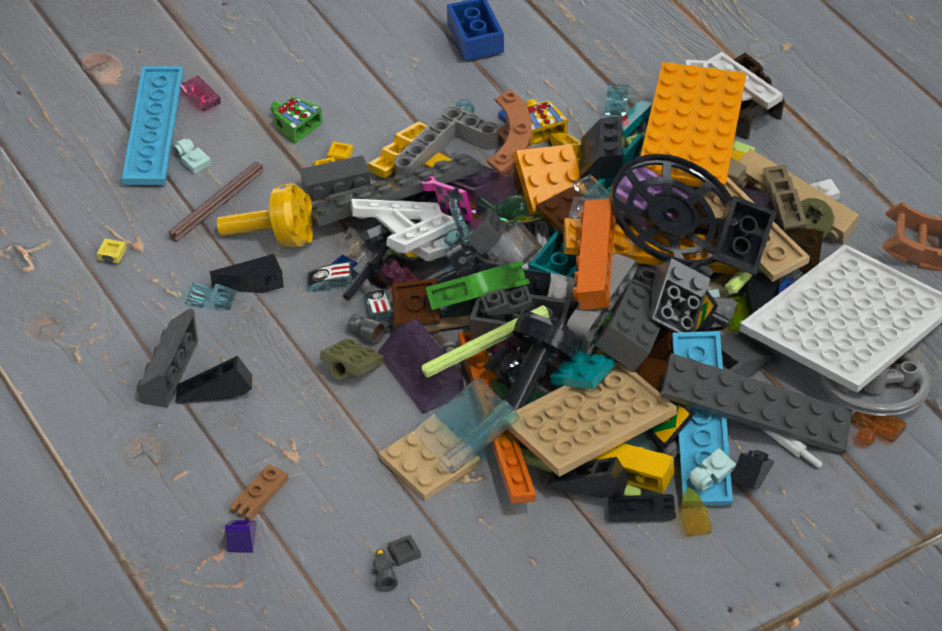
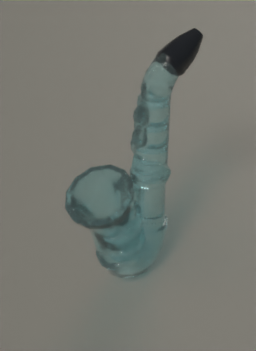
(459, 234)

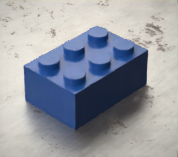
(475, 29)

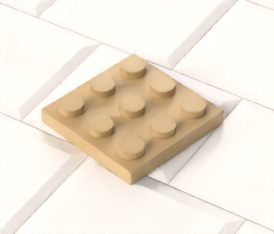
(419, 467)

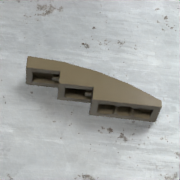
(784, 197)

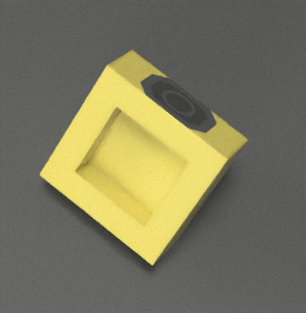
(111, 251)

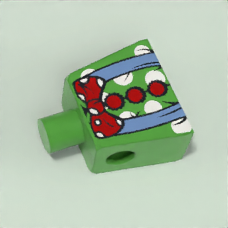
(296, 118)

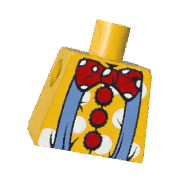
(545, 120)

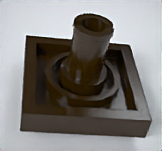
(810, 242)

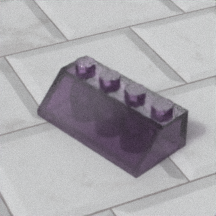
(405, 354)

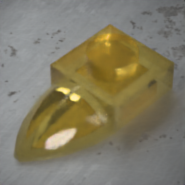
(695, 514)

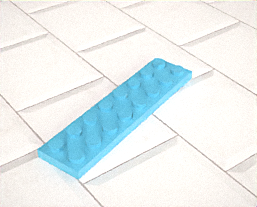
(153, 126)
(705, 430)

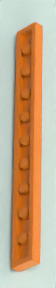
(506, 446)

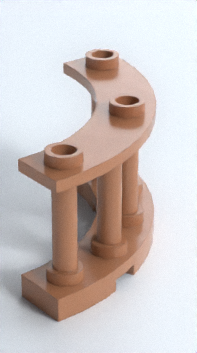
(513, 135)
(907, 249)

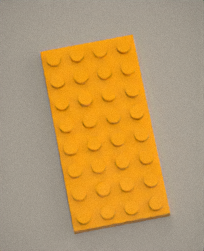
(695, 119)

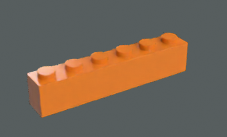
(596, 255)

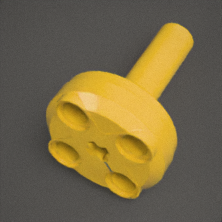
(287, 215)

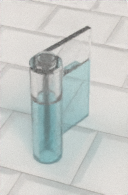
(465, 425)

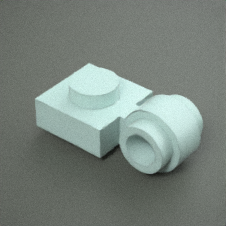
(193, 159)
(715, 466)

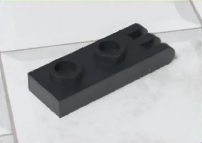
(641, 507)

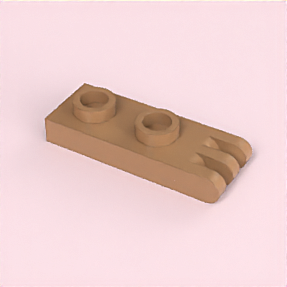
(259, 492)

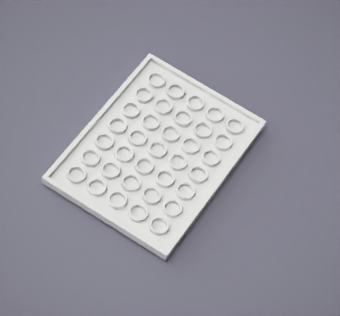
(848, 317)

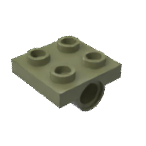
(353, 356)

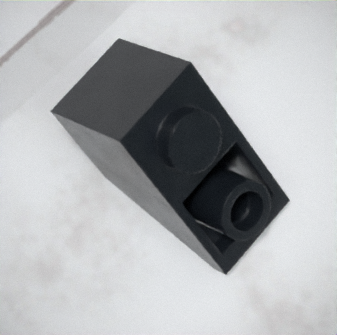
(752, 469)

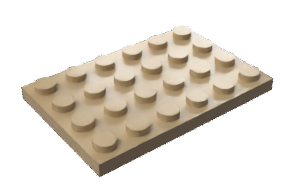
(584, 423)

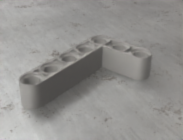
(440, 132)
(587, 322)

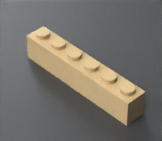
(845, 218)

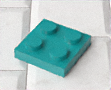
(584, 370)

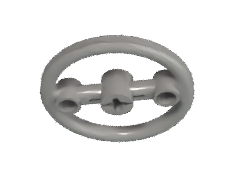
(908, 374)

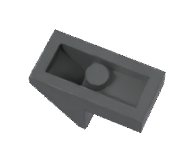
(374, 237)

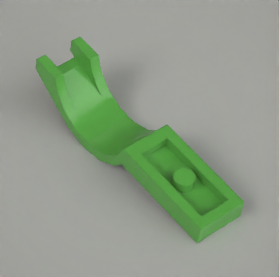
(476, 285)

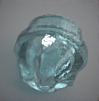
(465, 104)

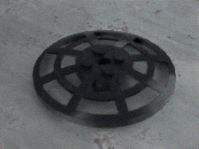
(665, 202)

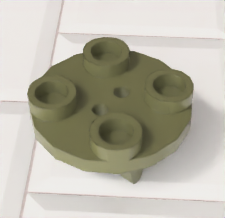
(820, 212)

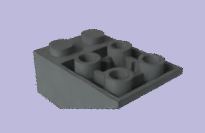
(677, 296)
(743, 354)

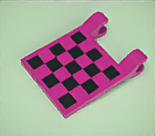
(443, 195)

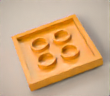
(545, 172)

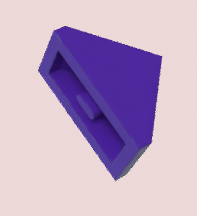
(240, 535)

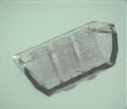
(513, 246)

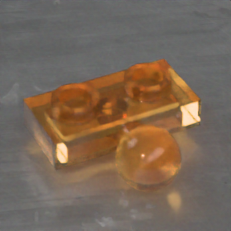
(884, 426)

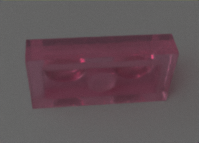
(200, 93)

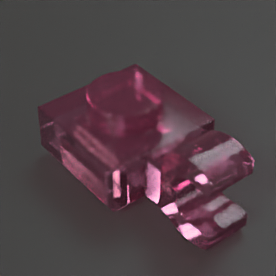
(397, 273)

